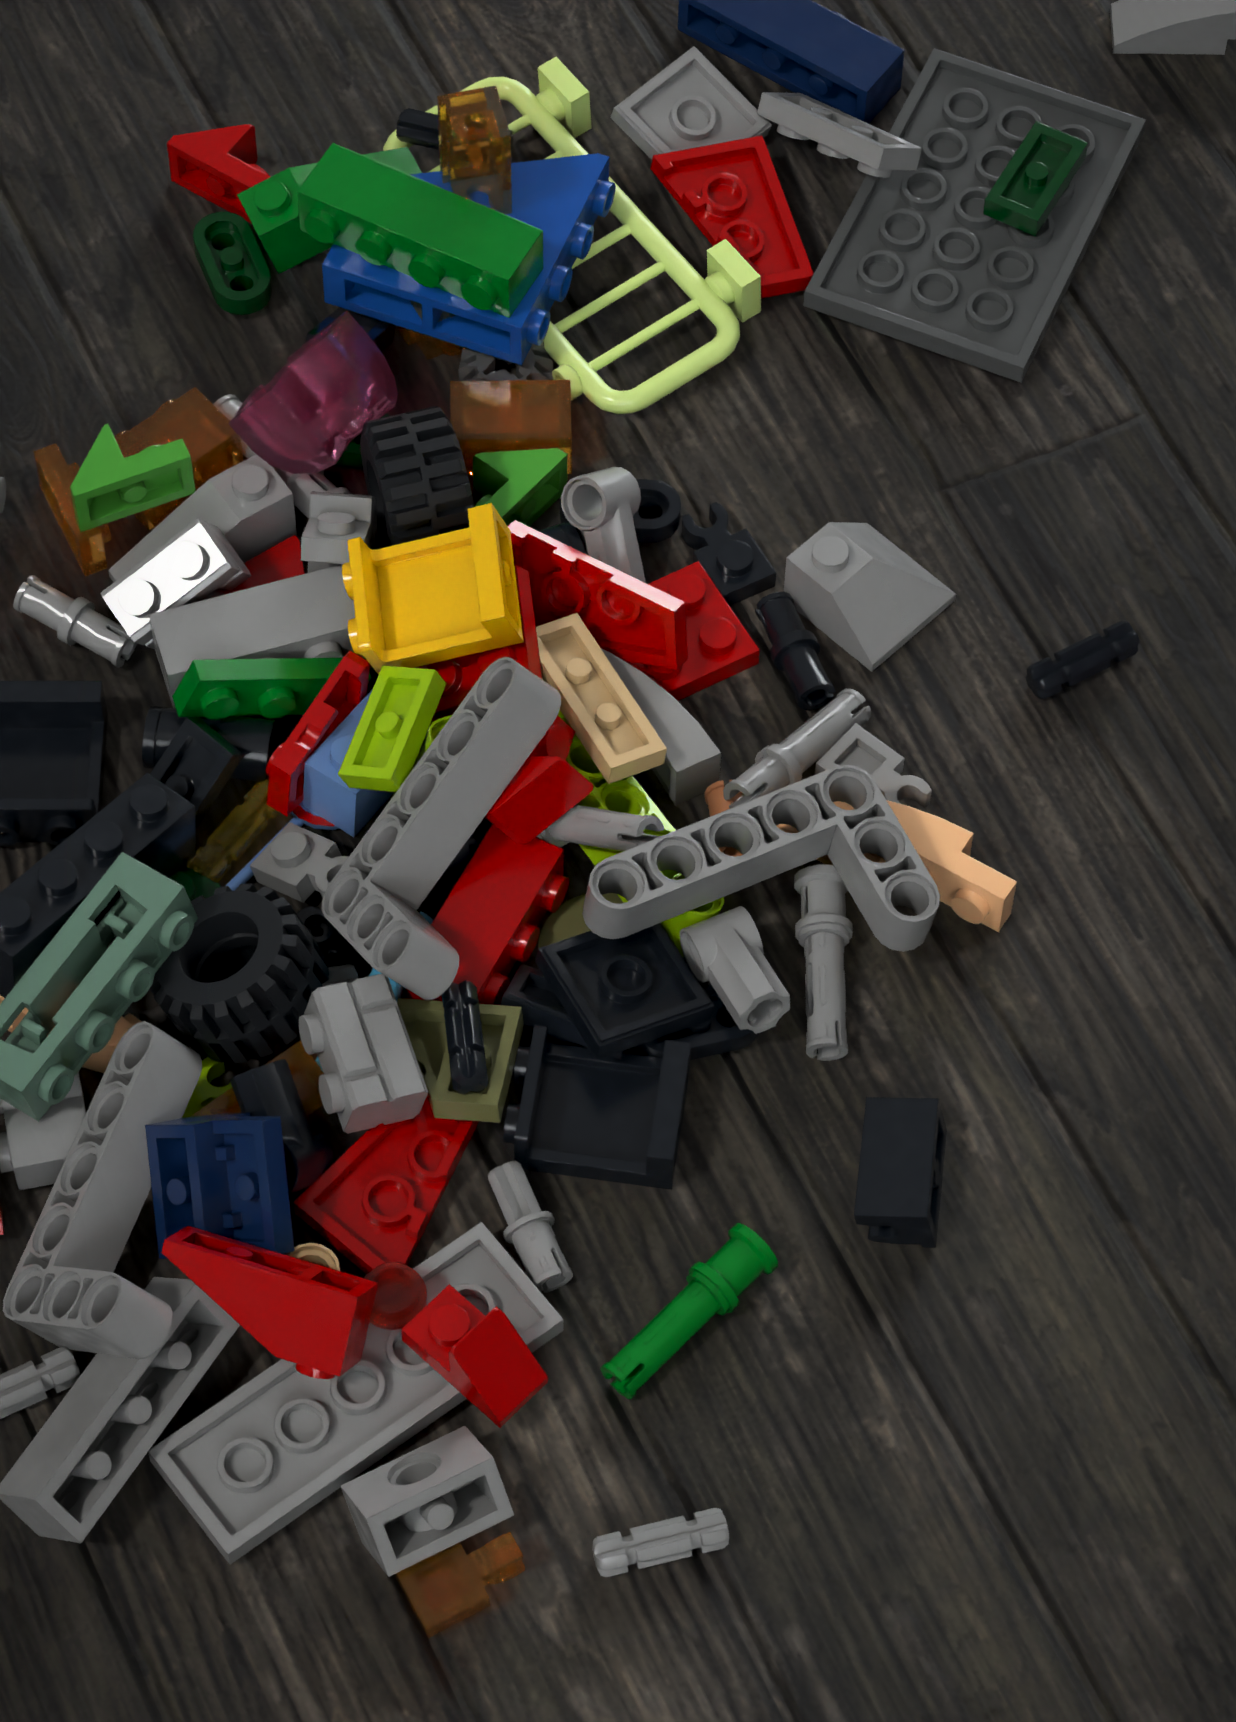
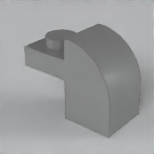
(334, 521)

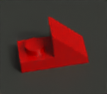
(217, 164)
(541, 788)
(476, 1354)

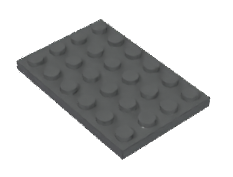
(926, 259)

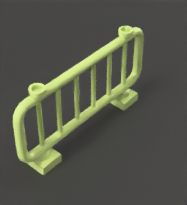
(726, 293)

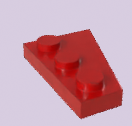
(737, 197)
(386, 1188)

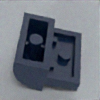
(221, 1178)

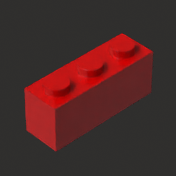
(497, 910)

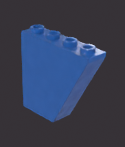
(550, 194)

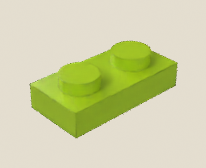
(392, 728)

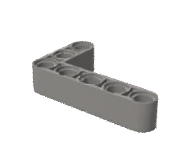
(429, 822)
(769, 852)
(66, 1271)

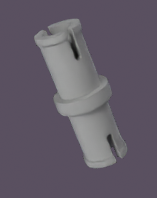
(74, 620)

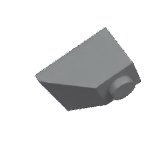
(863, 590)

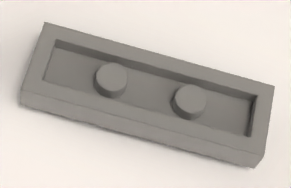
(839, 133)

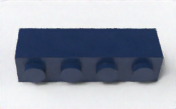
(801, 49)

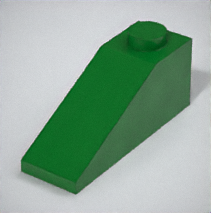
(275, 212)

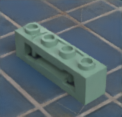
(85, 984)

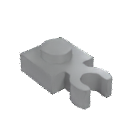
(883, 764)
(298, 863)

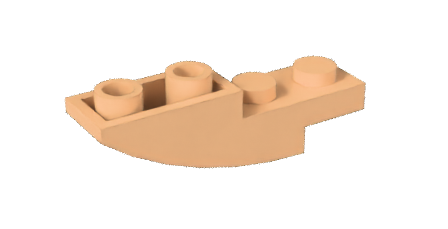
(964, 883)

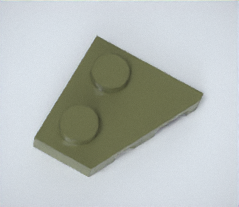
(501, 1037)

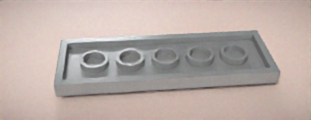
(299, 1438)

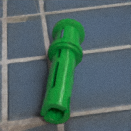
(710, 1290)

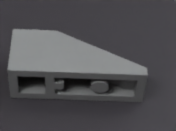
(244, 502)

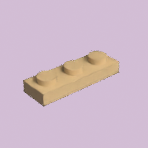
(597, 701)

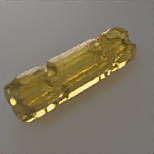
(234, 834)

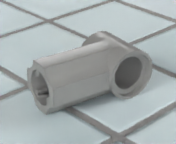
(607, 524)
(731, 957)

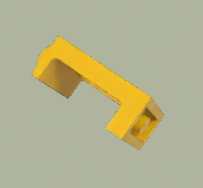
(434, 595)

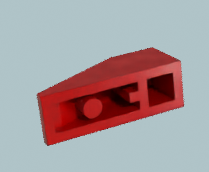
(282, 1301)

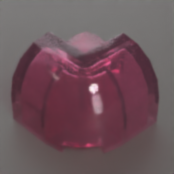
(318, 400)

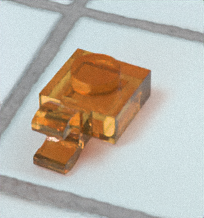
(452, 1583)

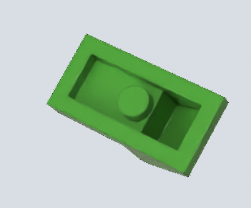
(520, 481)
(118, 487)

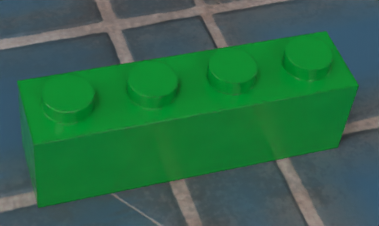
(420, 230)

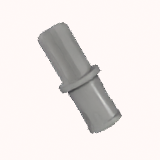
(529, 1228)

